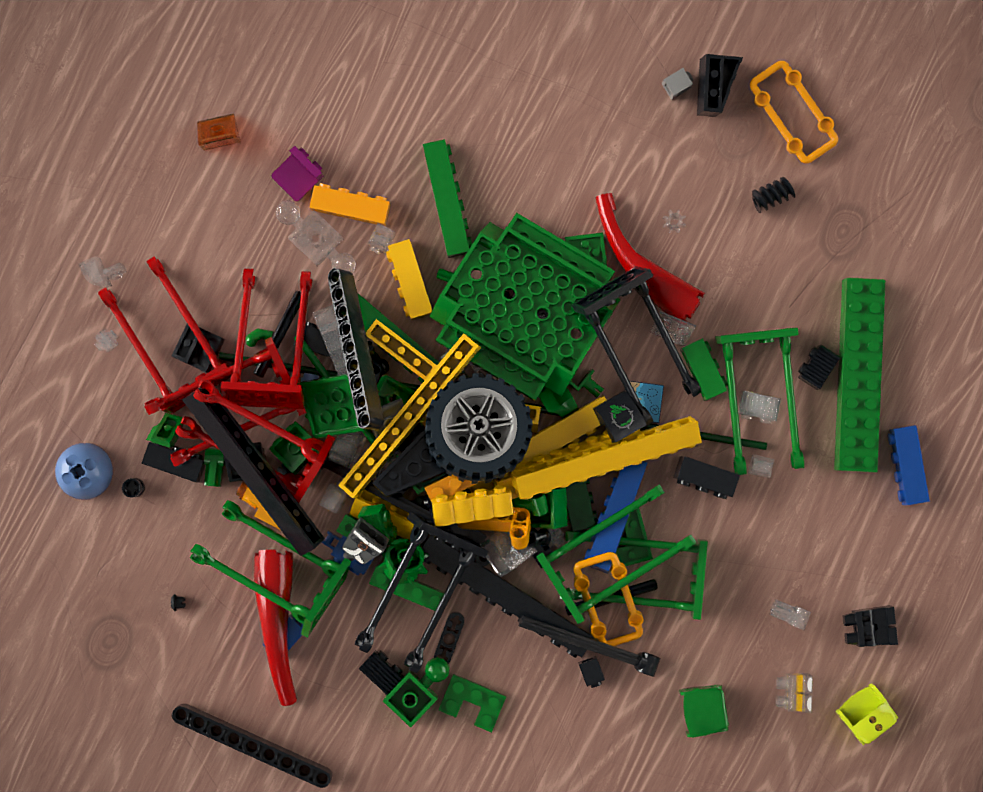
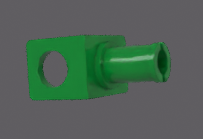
(588, 384)

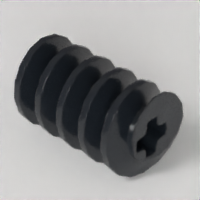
(772, 193)

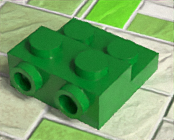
(290, 453)

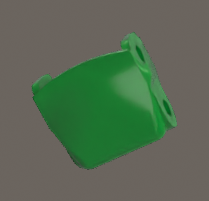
(704, 710)

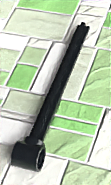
(395, 499)
(642, 662)

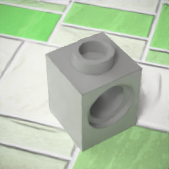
(677, 83)

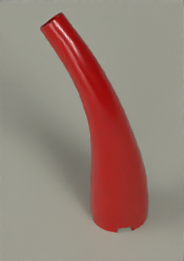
(665, 289)
(276, 574)

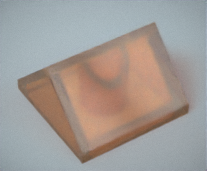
(218, 132)

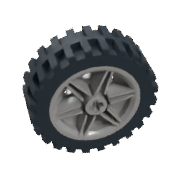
(464, 458)

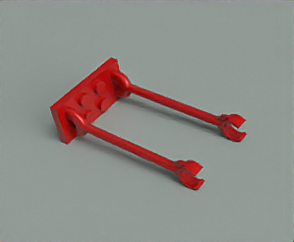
(110, 301)
(270, 394)
(156, 404)
(309, 471)

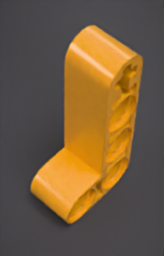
(509, 524)

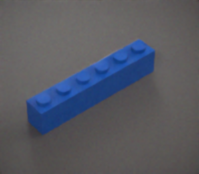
(623, 494)

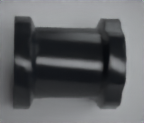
(538, 537)

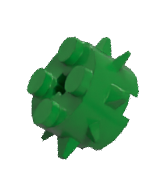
(393, 557)

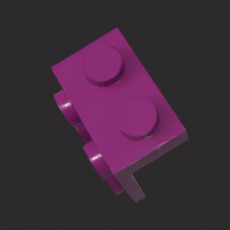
(297, 174)

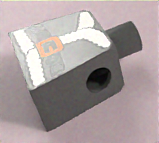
(364, 542)

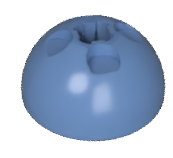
(93, 474)

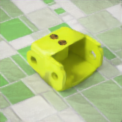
(867, 714)

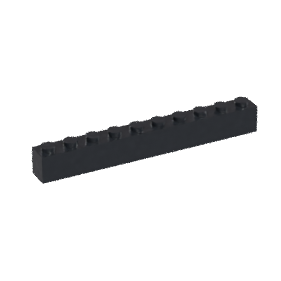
(256, 473)
(500, 592)

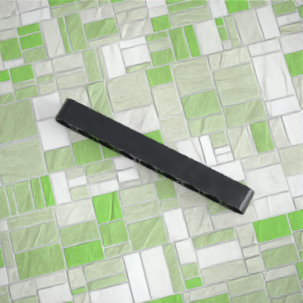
(355, 350)
(242, 745)

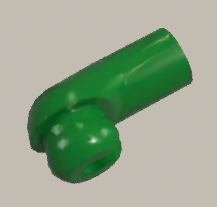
(257, 334)

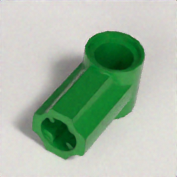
(214, 467)
(536, 504)

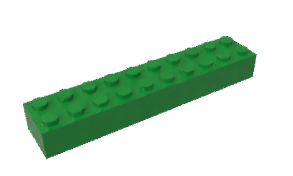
(859, 375)

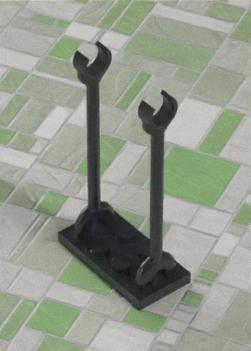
(606, 296)
(468, 552)

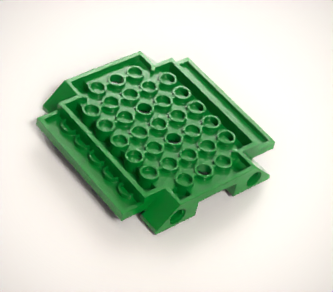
(511, 336)

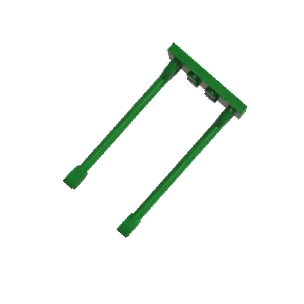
(796, 454)
(557, 578)
(696, 587)
(308, 617)

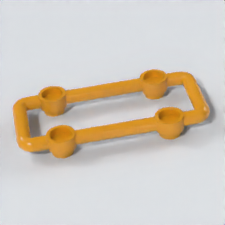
(794, 145)
(618, 571)

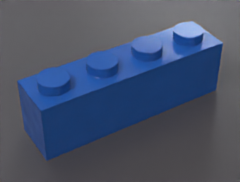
(909, 465)

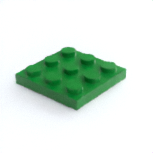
(330, 406)

